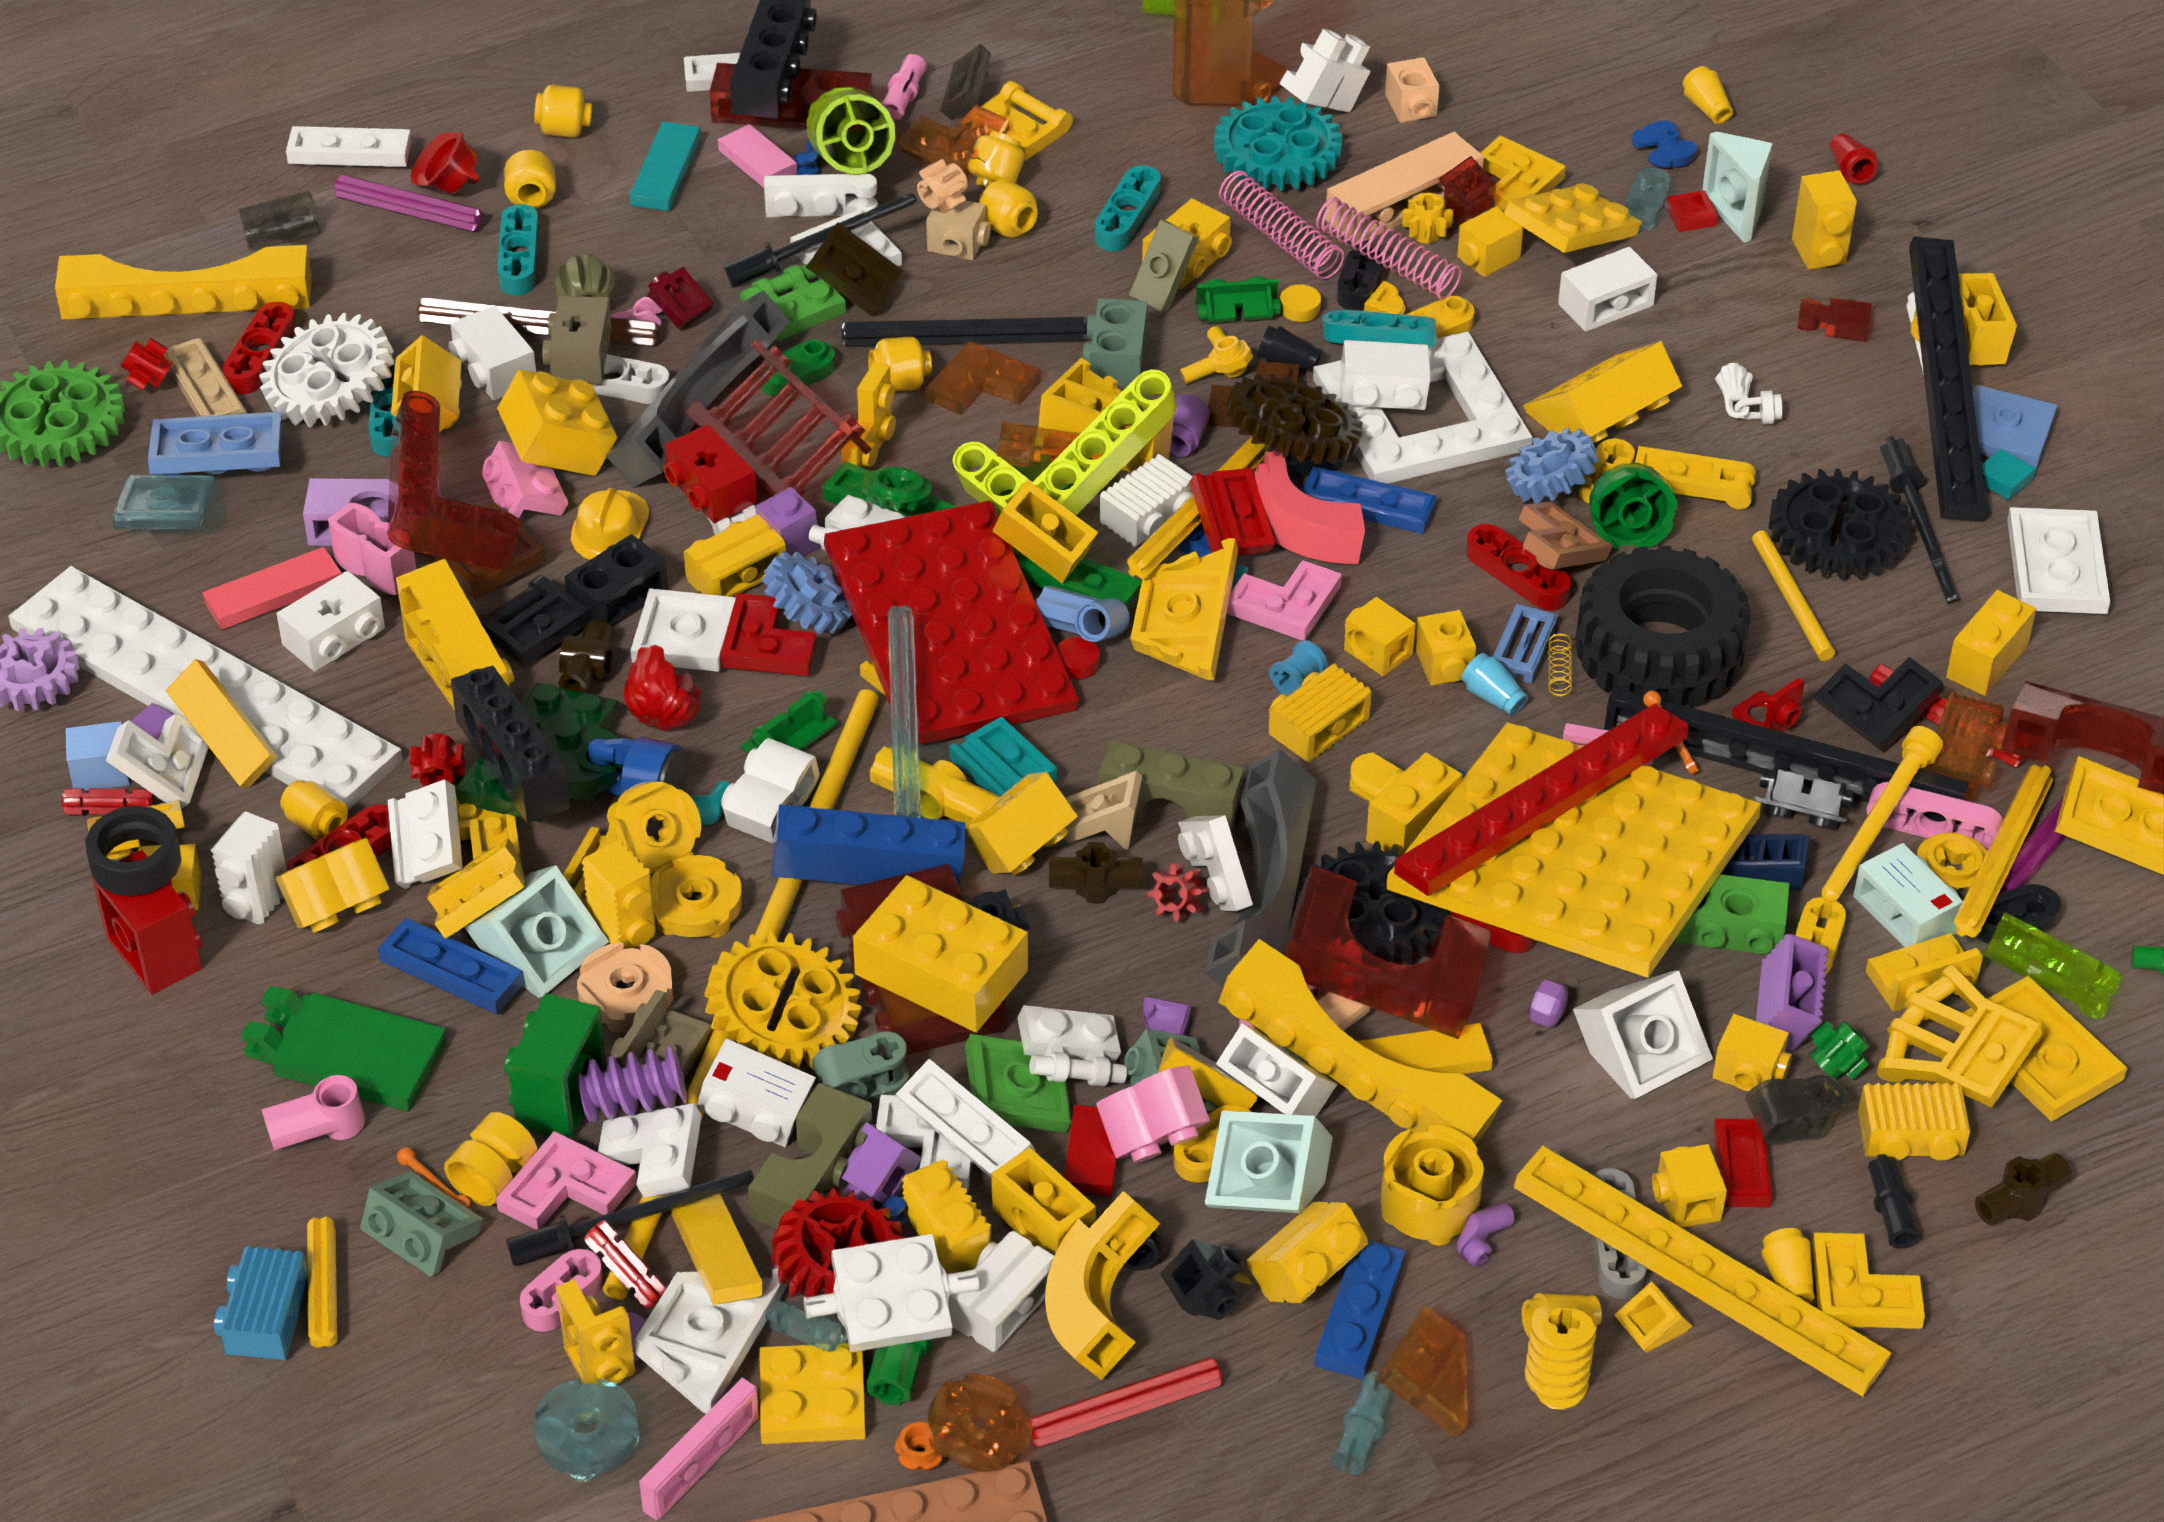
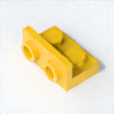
(1918, 966)
(594, 1341)

